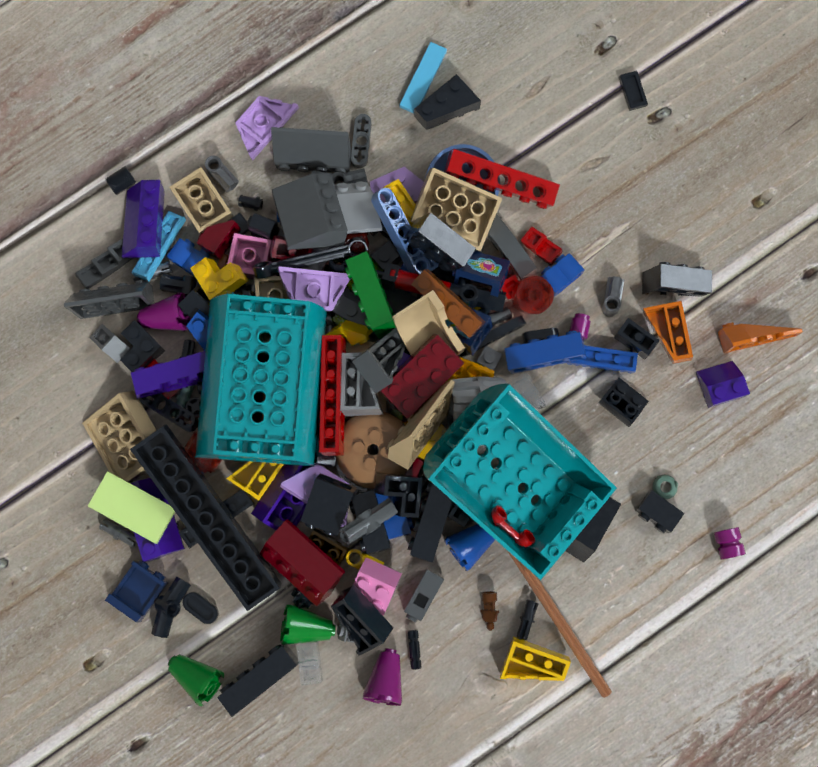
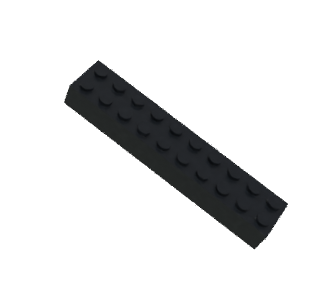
(206, 517)

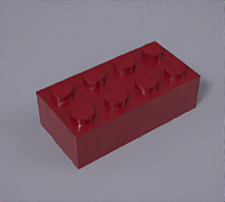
(421, 375)

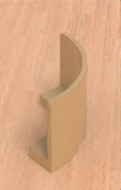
(423, 320)

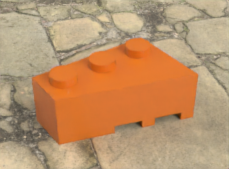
(671, 329)

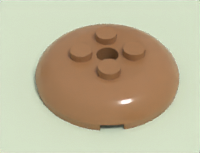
(359, 435)

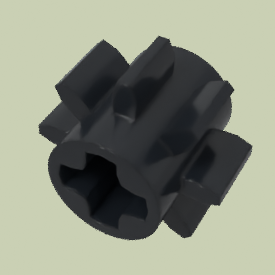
(300, 599)

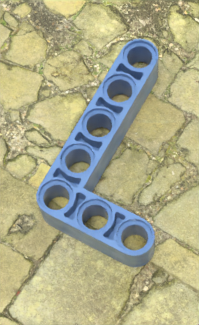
(392, 226)

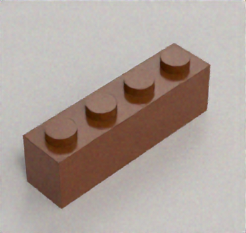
(455, 308)

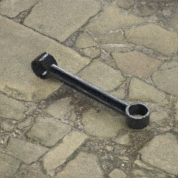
(268, 268)

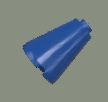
(469, 545)

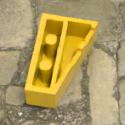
(255, 477)

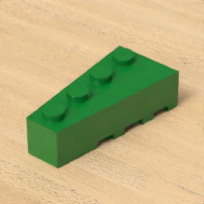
(371, 294)

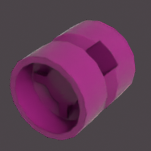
(729, 543)

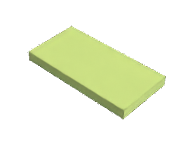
(132, 507)

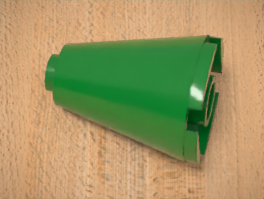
(304, 626)
(195, 677)

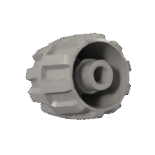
(465, 391)

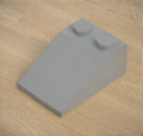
(357, 207)

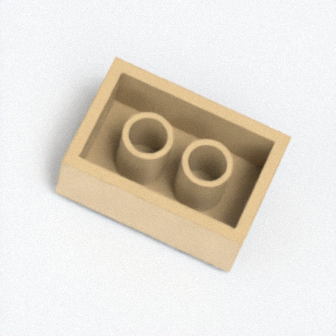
(201, 200)

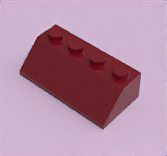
(302, 562)

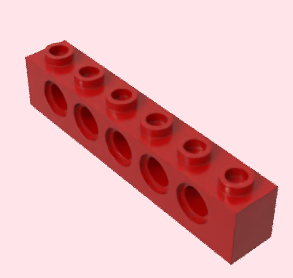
(547, 189)
(331, 418)

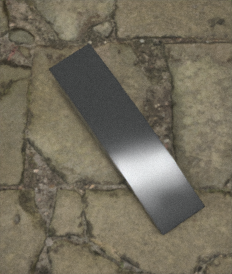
(510, 248)
(102, 266)

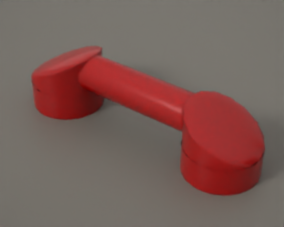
(523, 539)

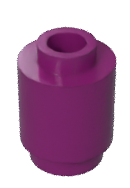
(581, 324)

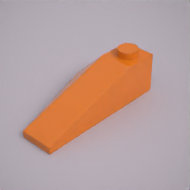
(746, 335)

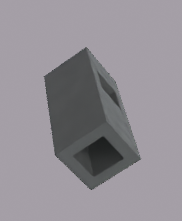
(423, 596)

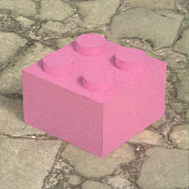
(249, 251)
(377, 583)

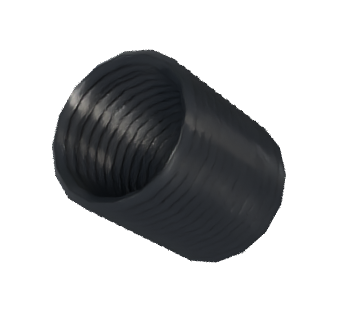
(120, 180)

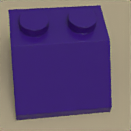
(722, 384)

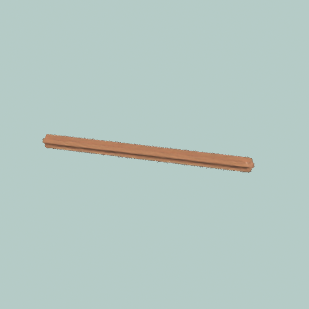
(564, 629)

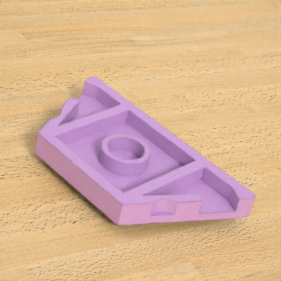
(259, 118)
(407, 178)
(314, 285)
(302, 483)

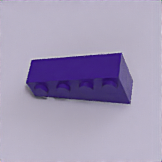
(168, 375)

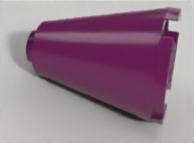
(164, 314)
(385, 680)

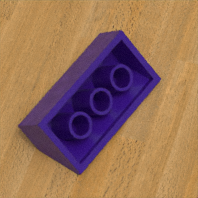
(143, 220)
(278, 504)
(170, 540)

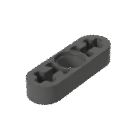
(367, 128)

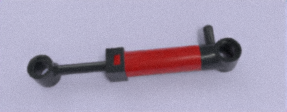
(394, 278)

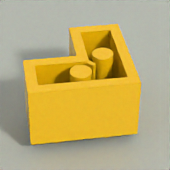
(216, 280)

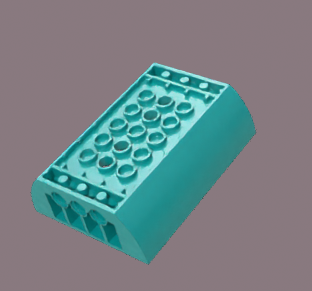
(287, 379)
(528, 453)

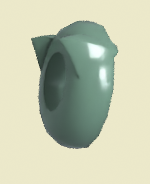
(657, 482)

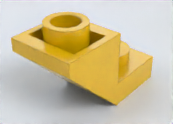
(352, 331)

